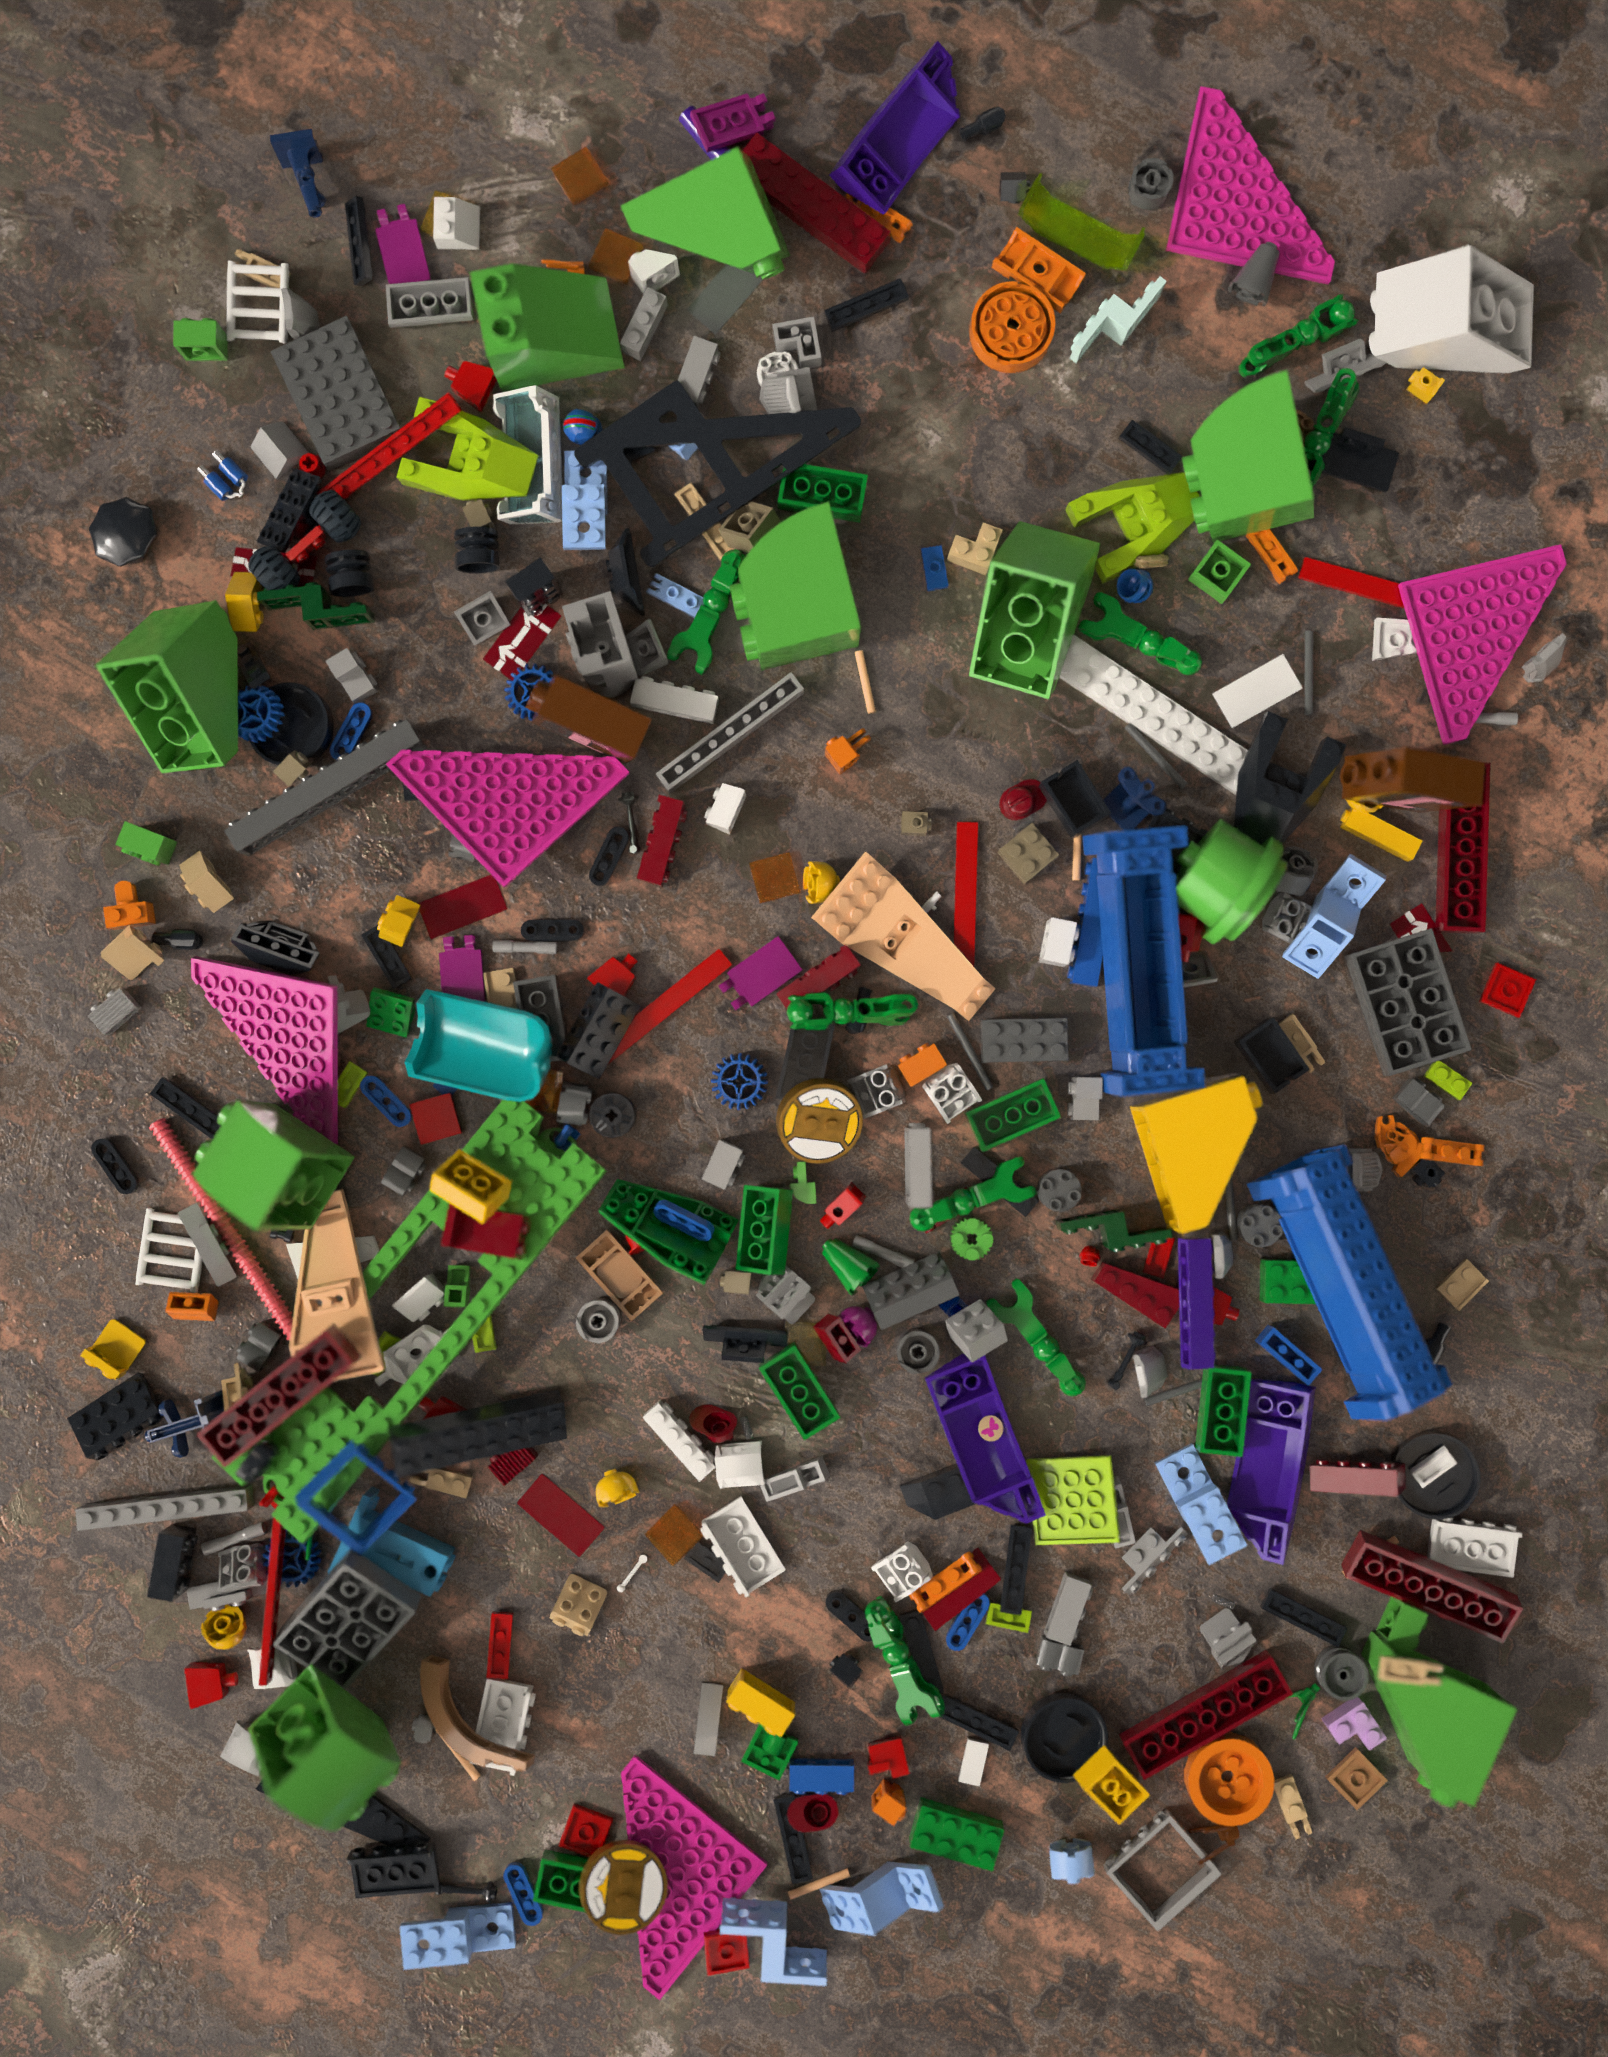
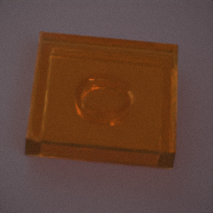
(579, 176)
(613, 255)
(774, 877)
(674, 1535)

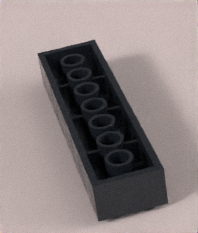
(477, 1433)

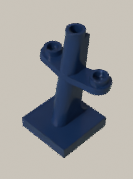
(300, 151)
(1131, 802)
(208, 1410)

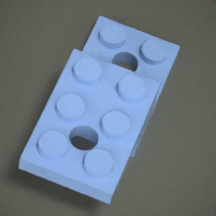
(584, 502)
(1200, 1504)
(457, 1935)

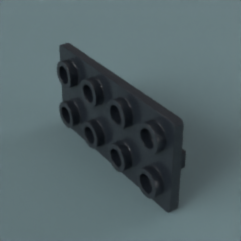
(1359, 459)
(291, 512)

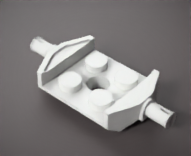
(400, 1362)

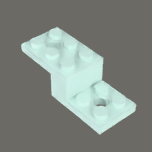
(1116, 319)

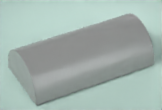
(430, 302)

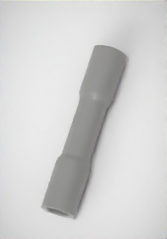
(1498, 718)
(511, 946)
(870, 1247)
(221, 1542)

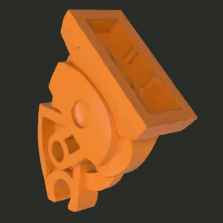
(1399, 1147)

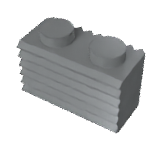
(113, 1011)

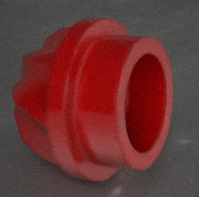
(1089, 1256)

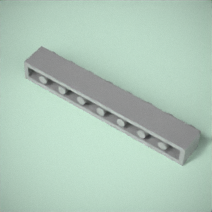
(730, 732)
(164, 1507)

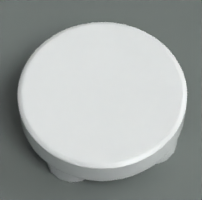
(775, 363)

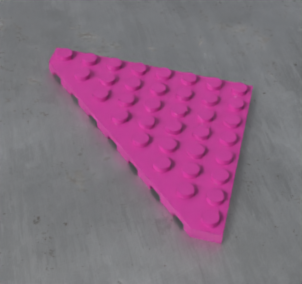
(1235, 201)
(1471, 626)
(507, 804)
(287, 1029)
(700, 1866)

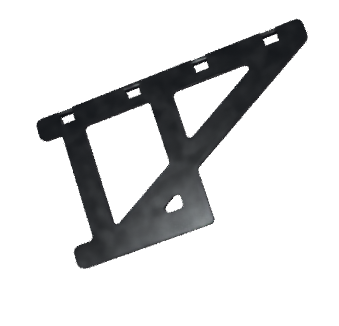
(643, 429)

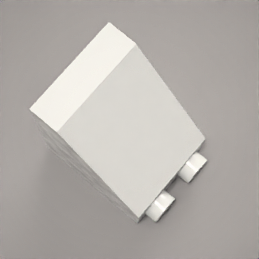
(1453, 315)

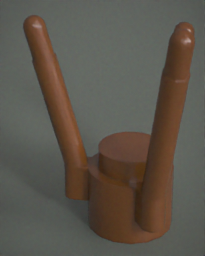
(1226, 1833)

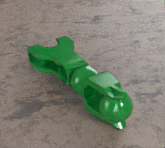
(1304, 333)
(1338, 402)
(707, 618)
(1134, 634)
(842, 1010)
(965, 1200)
(1044, 1346)
(912, 1689)

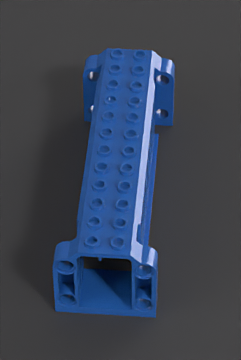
(1142, 961)
(1352, 1284)

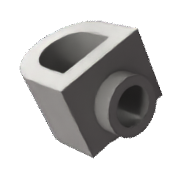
(423, 1729)

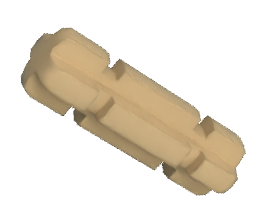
(1151, 561)

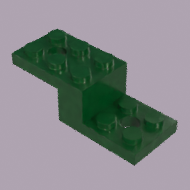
(316, 606)
(1114, 1230)

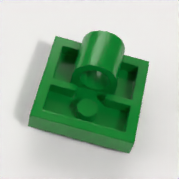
(390, 1012)
(769, 1752)

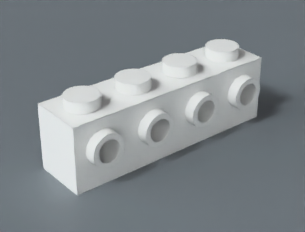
(674, 700)
(679, 1439)

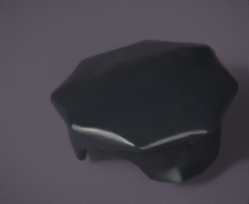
(123, 532)

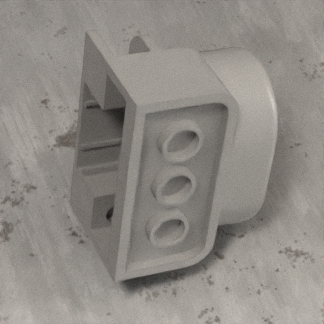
(600, 645)

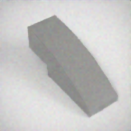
(795, 1479)
(1125, 1525)
(708, 1719)

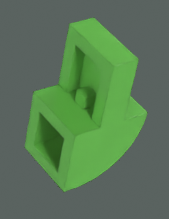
(803, 1190)
(457, 1288)

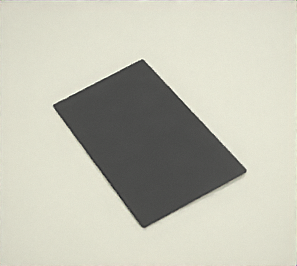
(723, 297)

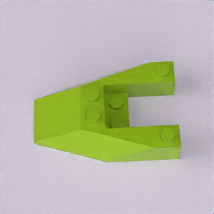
(481, 465)
(1148, 511)

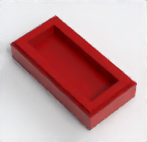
(1158, 1258)

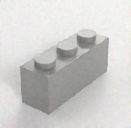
(644, 324)
(697, 368)
(1068, 1609)

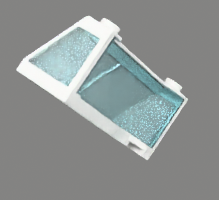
(534, 421)

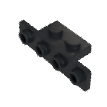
(744, 1343)

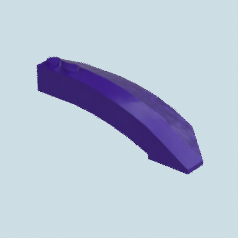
(900, 133)
(1273, 1463)
(990, 1469)

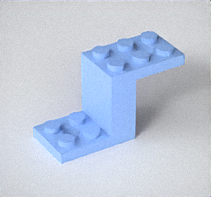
(1334, 916)
(881, 1898)
(779, 1962)

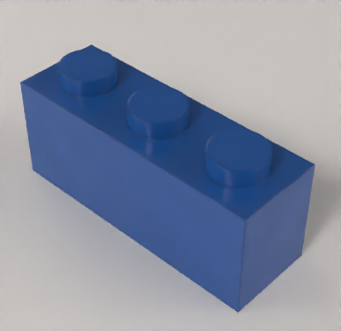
(1288, 1355)
(821, 1776)

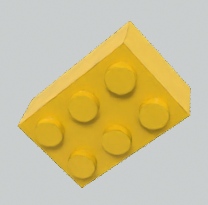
(471, 1185)
(760, 1703)
(1111, 1785)

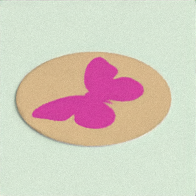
(990, 1428)

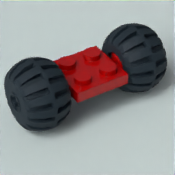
(332, 515)

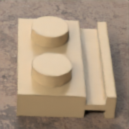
(500, 987)
(1462, 1284)

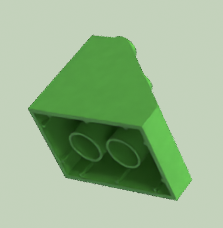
(715, 214)
(545, 324)
(1032, 608)
(179, 685)
(1446, 1728)

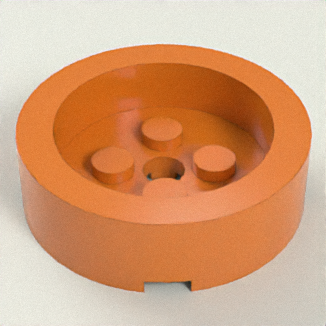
(1009, 348)
(1234, 1800)

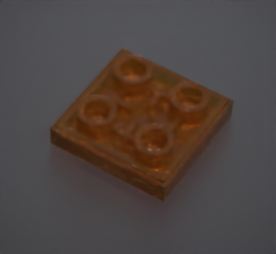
(548, 1097)

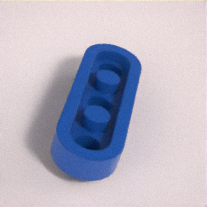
(351, 722)
(377, 1098)
(683, 1220)
(963, 1629)
(523, 1902)

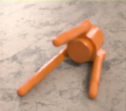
(575, 267)

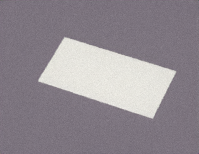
(1257, 691)

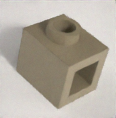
(478, 514)
(292, 768)
(915, 823)
(736, 1281)

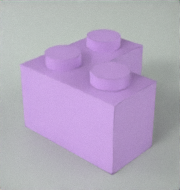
(1353, 1719)

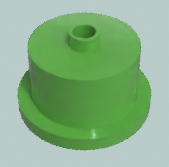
(1227, 880)

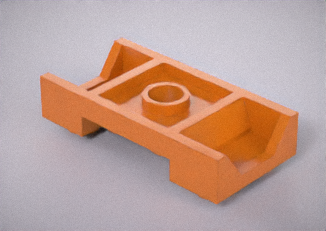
(1057, 281)

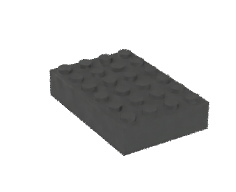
(336, 393)
(1407, 1002)
(347, 1618)

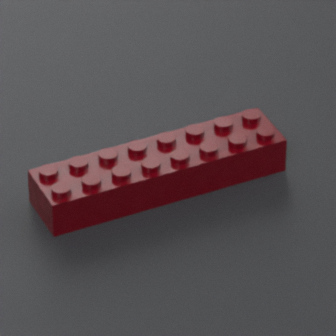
(817, 206)
(1463, 866)
(279, 1395)
(1431, 1586)
(1205, 1714)

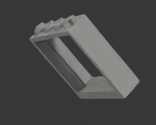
(917, 1165)
(1182, 1896)

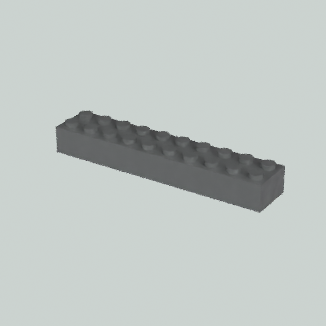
(322, 790)

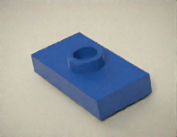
(934, 568)

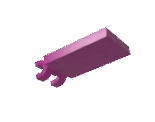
(731, 121)
(402, 248)
(462, 969)
(761, 973)

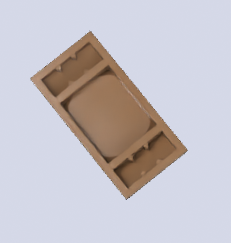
(619, 1275)

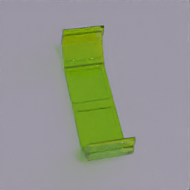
(1077, 230)

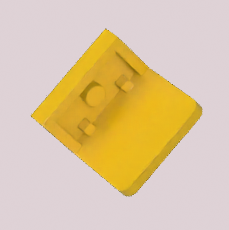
(114, 1350)

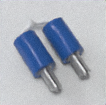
(217, 484)

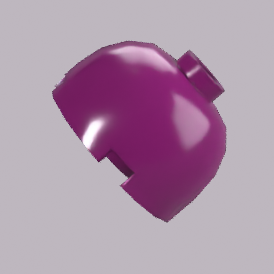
(860, 1324)

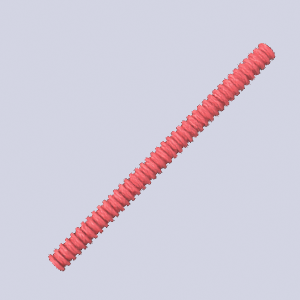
(224, 1226)

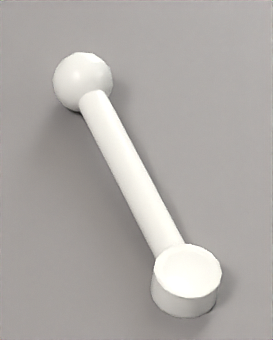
(642, 1559)

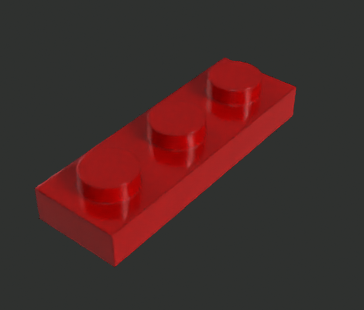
(500, 1645)

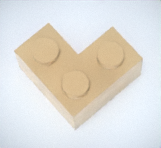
(976, 554)
(204, 882)

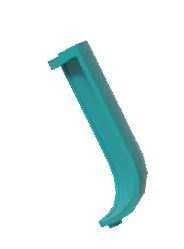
(479, 1047)

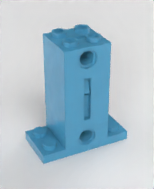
(401, 1550)

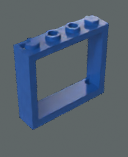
(361, 1542)

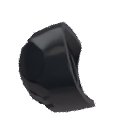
(258, 1461)

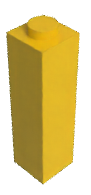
(1380, 834)

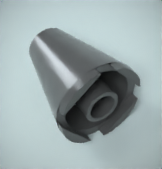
(1257, 275)

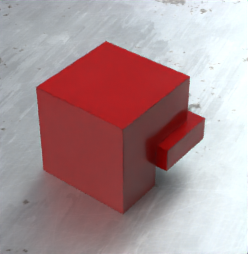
(888, 1755)

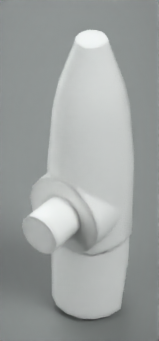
(931, 902)

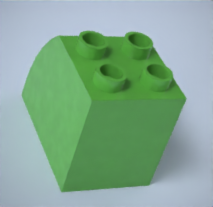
(1250, 463)
(796, 593)
(270, 1167)
(322, 1751)

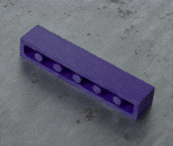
(1196, 1303)

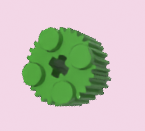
(959, 1238)

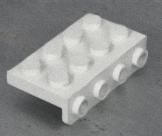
(742, 1546)
(1474, 1546)
(505, 1715)

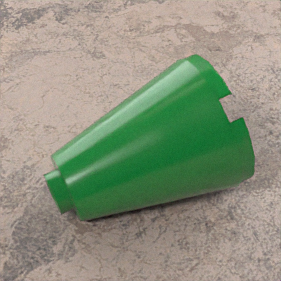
(849, 1264)

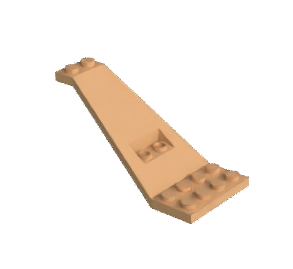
(869, 912)
(330, 1269)

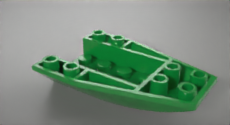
(632, 1212)

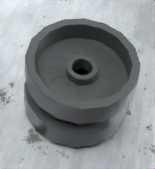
(1341, 1672)

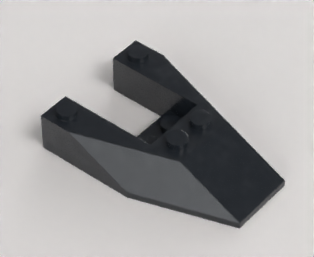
(1273, 798)

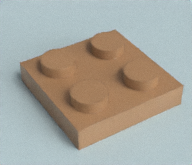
(1356, 1778)

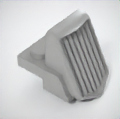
(788, 392)
(351, 1005)
(1366, 1168)
(785, 1295)
(1228, 1638)

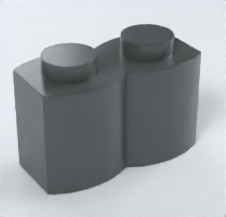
(1418, 1101)
(404, 1170)
(259, 1346)
(1059, 1656)

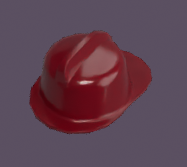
(1022, 800)
(713, 1422)
(813, 1813)

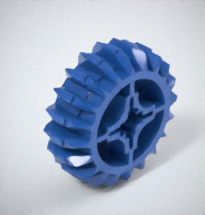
(520, 680)
(266, 702)
(721, 1080)
(307, 1571)

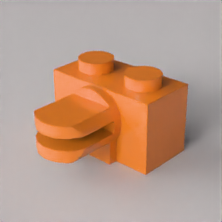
(842, 753)
(128, 909)

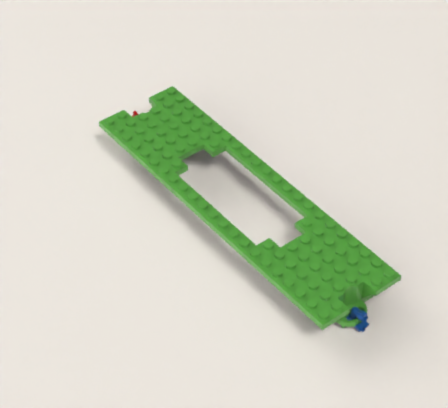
(547, 1187)

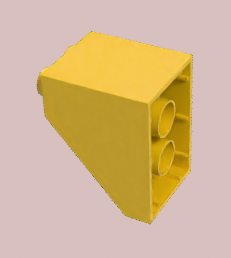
(1194, 1145)

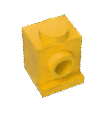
(1421, 390)

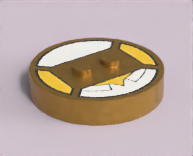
(819, 1120)
(623, 1887)

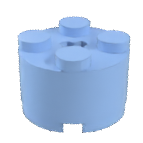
(1071, 1860)

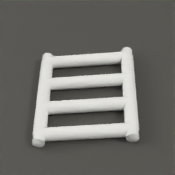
(233, 290)
(145, 1257)

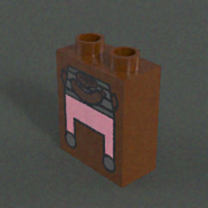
(587, 718)
(1413, 780)

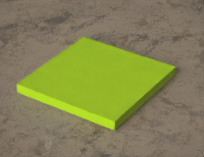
(1076, 1500)

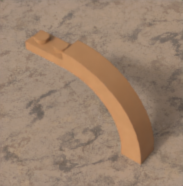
(451, 1726)

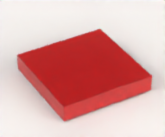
(1507, 990)
(435, 1118)
(585, 1830)
(725, 1952)

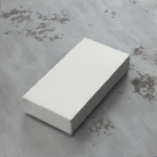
(1433, 1466)
(973, 1761)

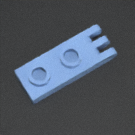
(675, 595)

